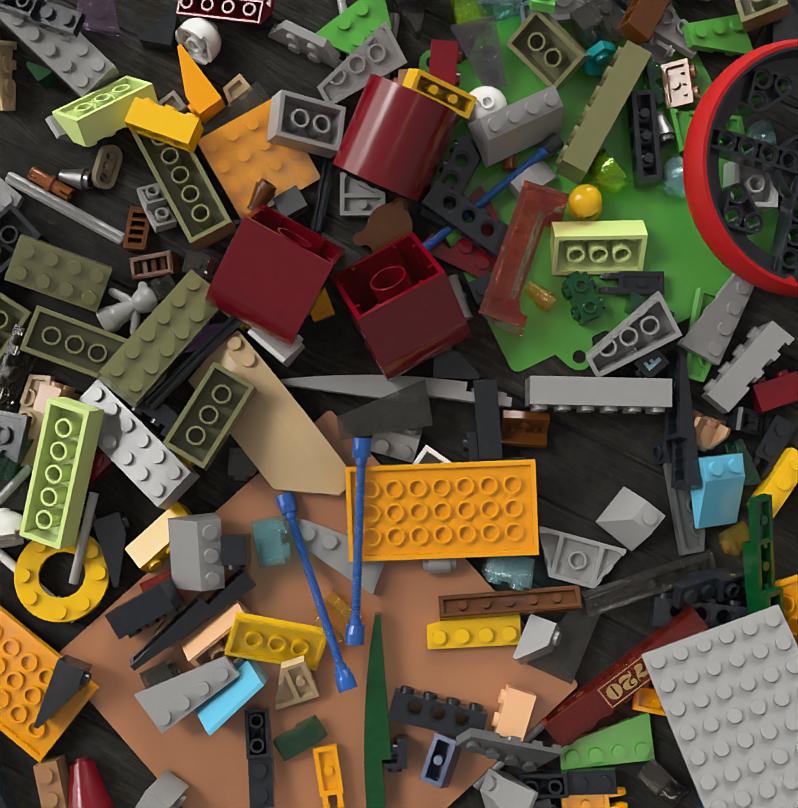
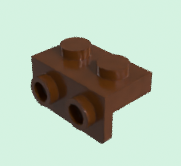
(524, 428)

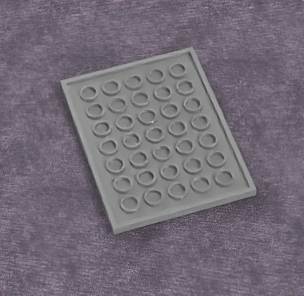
(734, 709)

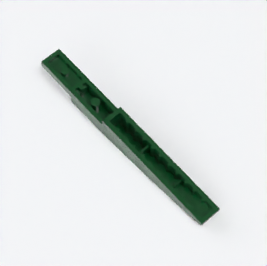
(759, 557)
(376, 724)

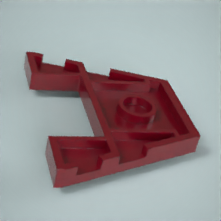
(464, 254)

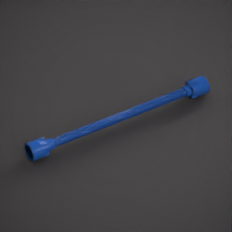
(355, 630)
(343, 676)

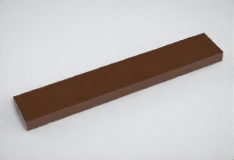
(510, 603)

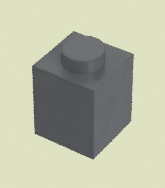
(290, 203)

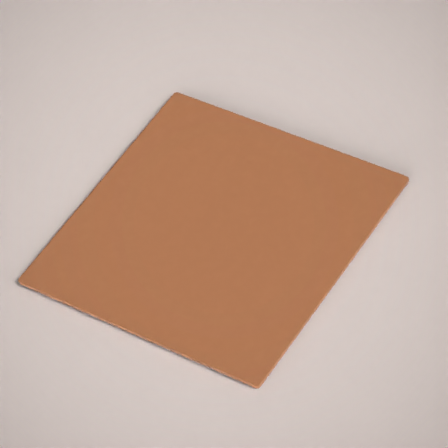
(407, 602)

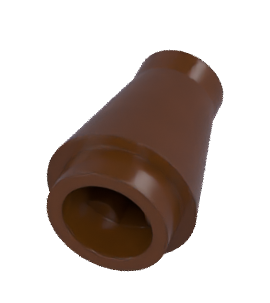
(262, 194)

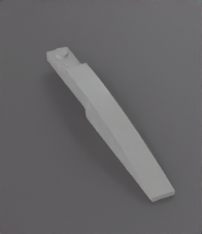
(377, 387)

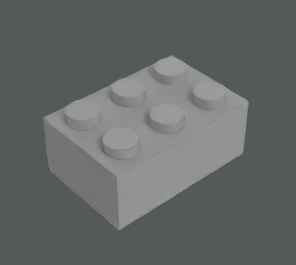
(305, 124)

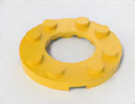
(67, 608)

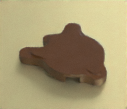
(385, 225)

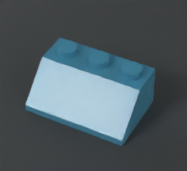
(232, 696)

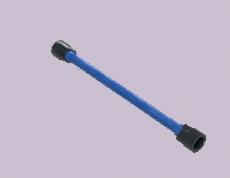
(548, 148)

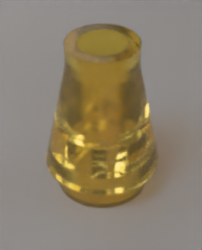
(542, 297)

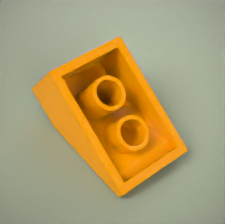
(200, 93)

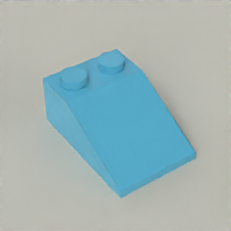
(720, 492)

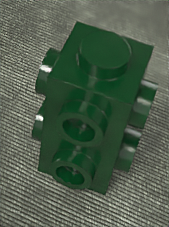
(584, 301)

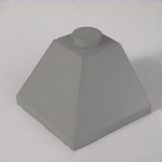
(629, 518)
(506, 791)

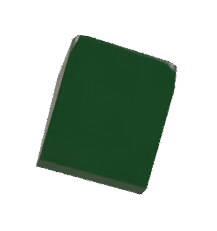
(44, 76)

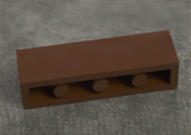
(641, 20)

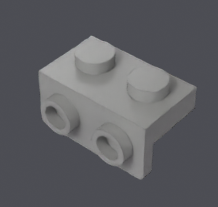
(397, 444)

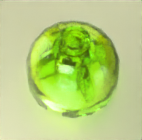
(607, 174)

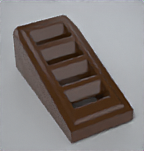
(128, 245)
(169, 264)

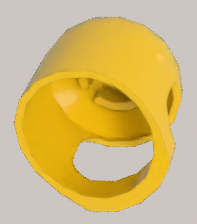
(585, 202)

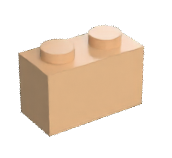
(513, 712)

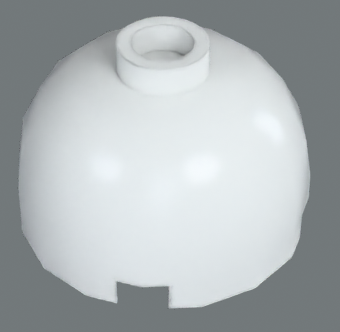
(200, 39)
(488, 101)
(10, 528)

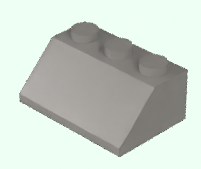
(196, 552)

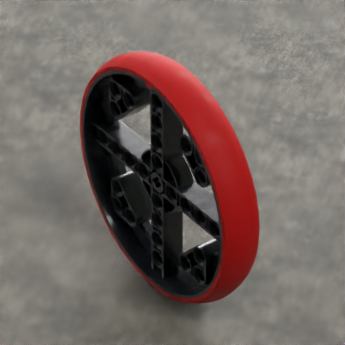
(701, 178)

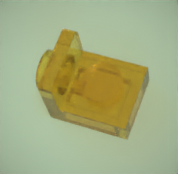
(733, 537)

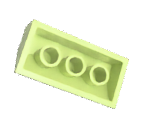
(102, 111)
(597, 246)

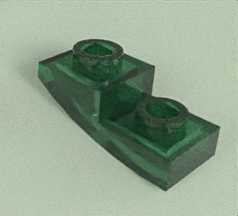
(651, 77)
(300, 738)

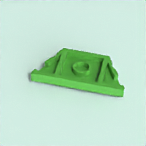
(355, 25)

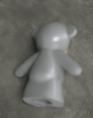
(128, 309)

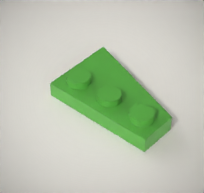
(719, 35)

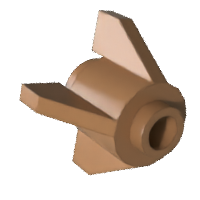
(709, 431)

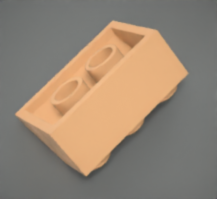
(210, 638)

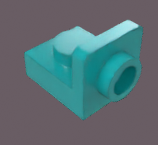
(599, 54)

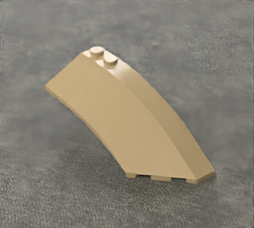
(276, 428)

